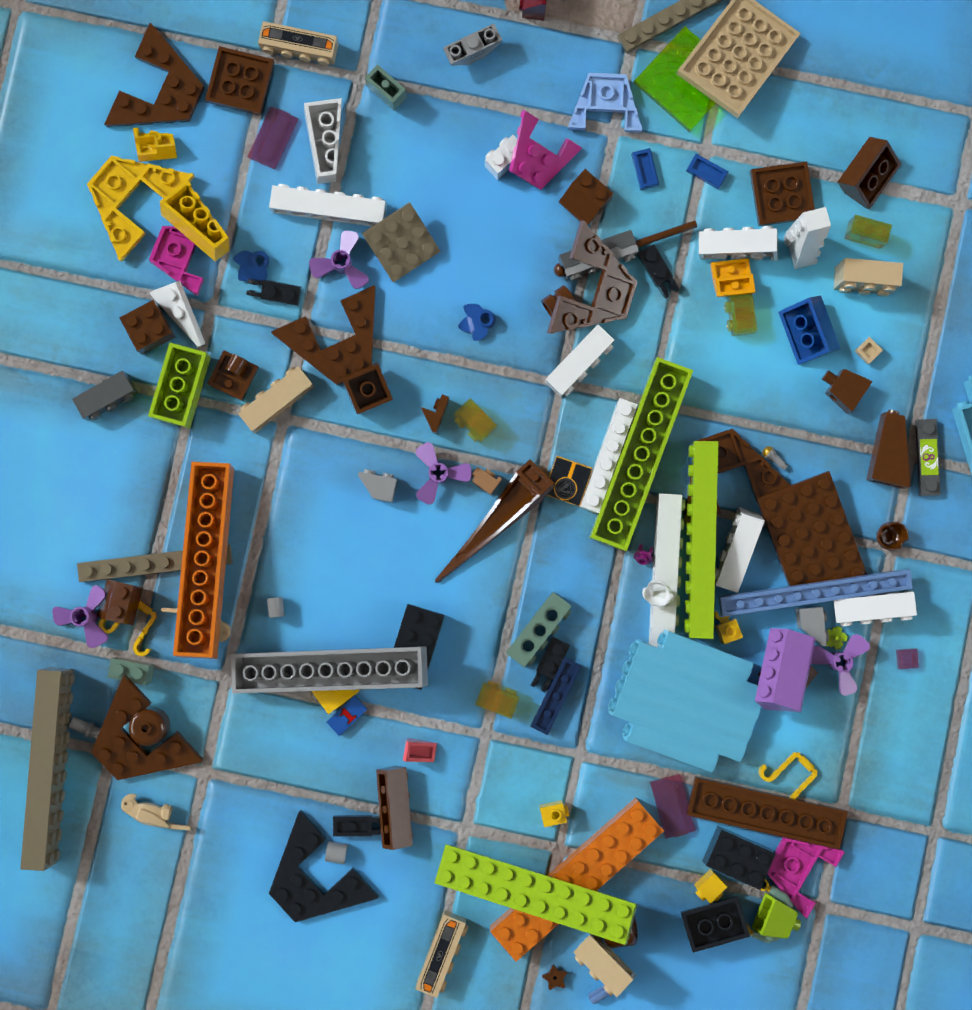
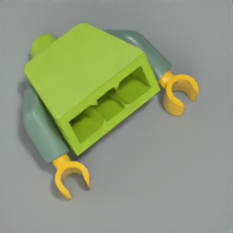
(774, 917)

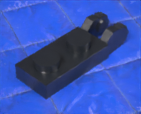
(657, 270)
(276, 291)
(550, 662)
(355, 825)

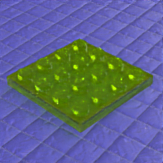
(668, 89)

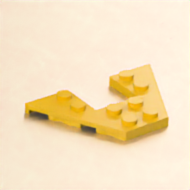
(113, 186)

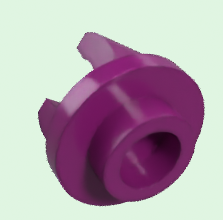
(643, 557)

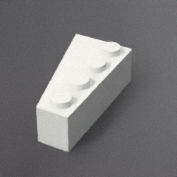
(323, 133)
(807, 237)
(739, 243)
(738, 549)

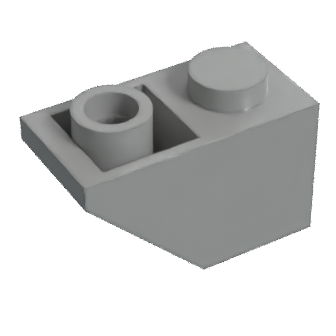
(379, 487)
(811, 623)

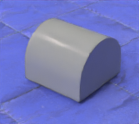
(275, 607)
(336, 852)

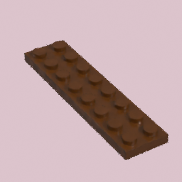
(767, 812)

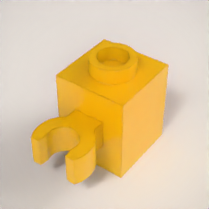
(728, 629)

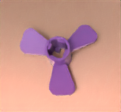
(322, 266)
(428, 491)
(93, 633)
(856, 646)

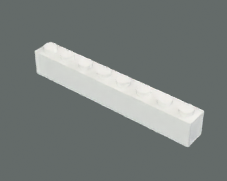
(666, 561)

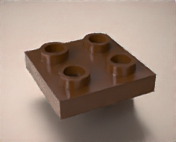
(233, 375)

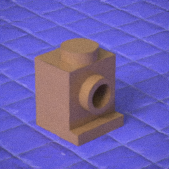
(485, 480)

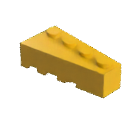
(194, 220)

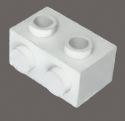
(499, 160)

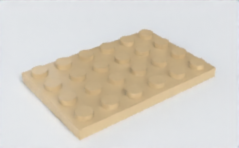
(738, 54)

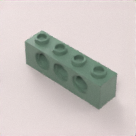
(516, 650)

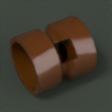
(550, 300)

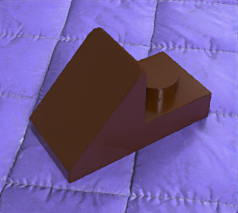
(434, 418)

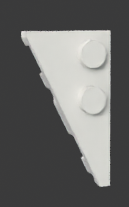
(175, 303)

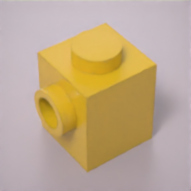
(554, 813)
(710, 887)

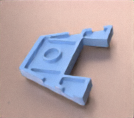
(606, 94)

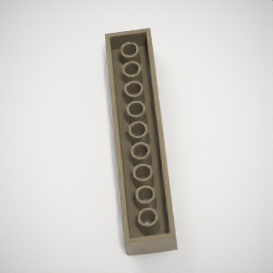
(47, 768)

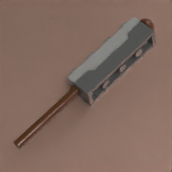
(623, 247)

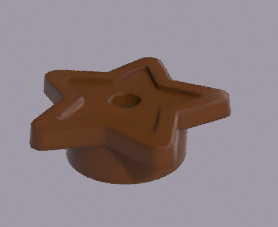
(555, 972)

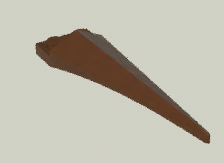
(519, 497)

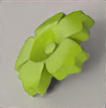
(836, 637)

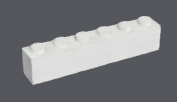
(327, 206)
(608, 456)

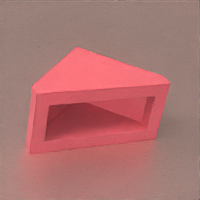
(419, 751)

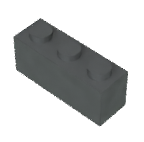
(105, 396)

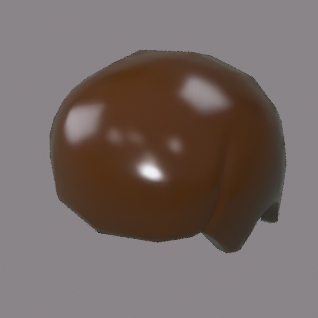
(892, 535)

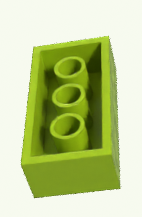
(179, 385)

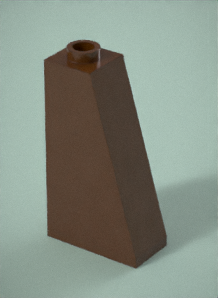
(890, 452)

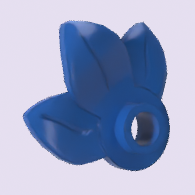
(249, 267)
(473, 322)

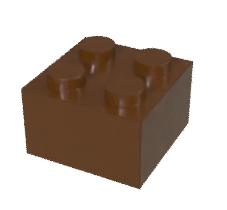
(147, 327)
(366, 388)

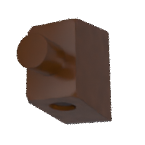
(846, 388)

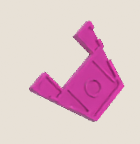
(535, 162)
(172, 256)
(792, 866)

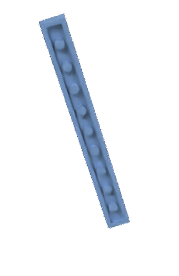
(815, 592)

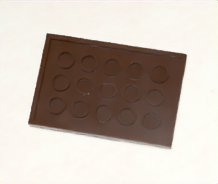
(811, 532)

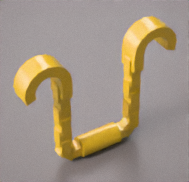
(147, 610)
(803, 760)

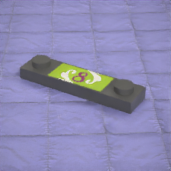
(927, 457)

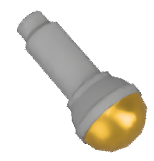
(769, 453)

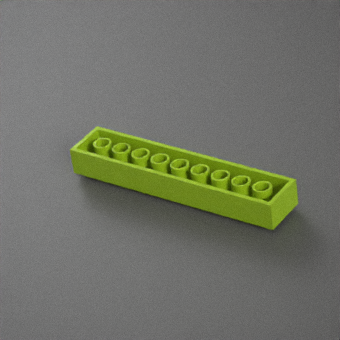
(641, 454)
(702, 539)
(536, 894)

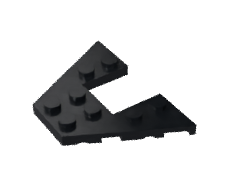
(296, 890)

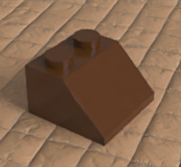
(586, 197)
(120, 602)

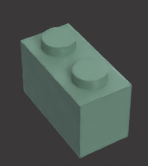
(385, 87)
(137, 671)

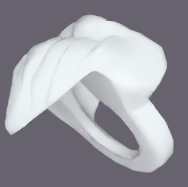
(658, 597)

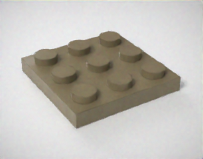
(401, 242)

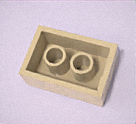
(868, 276)
(604, 965)

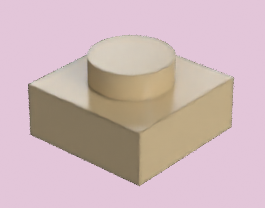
(868, 350)

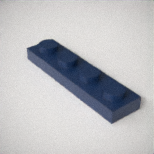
(555, 696)

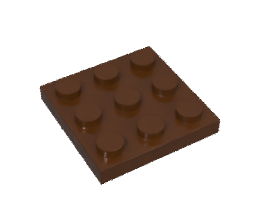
(239, 80)
(781, 192)

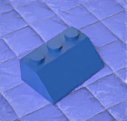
(809, 329)

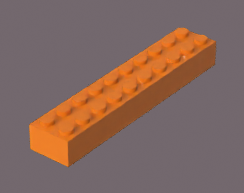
(204, 560)
(587, 866)

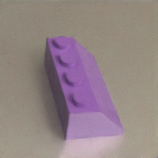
(785, 670)

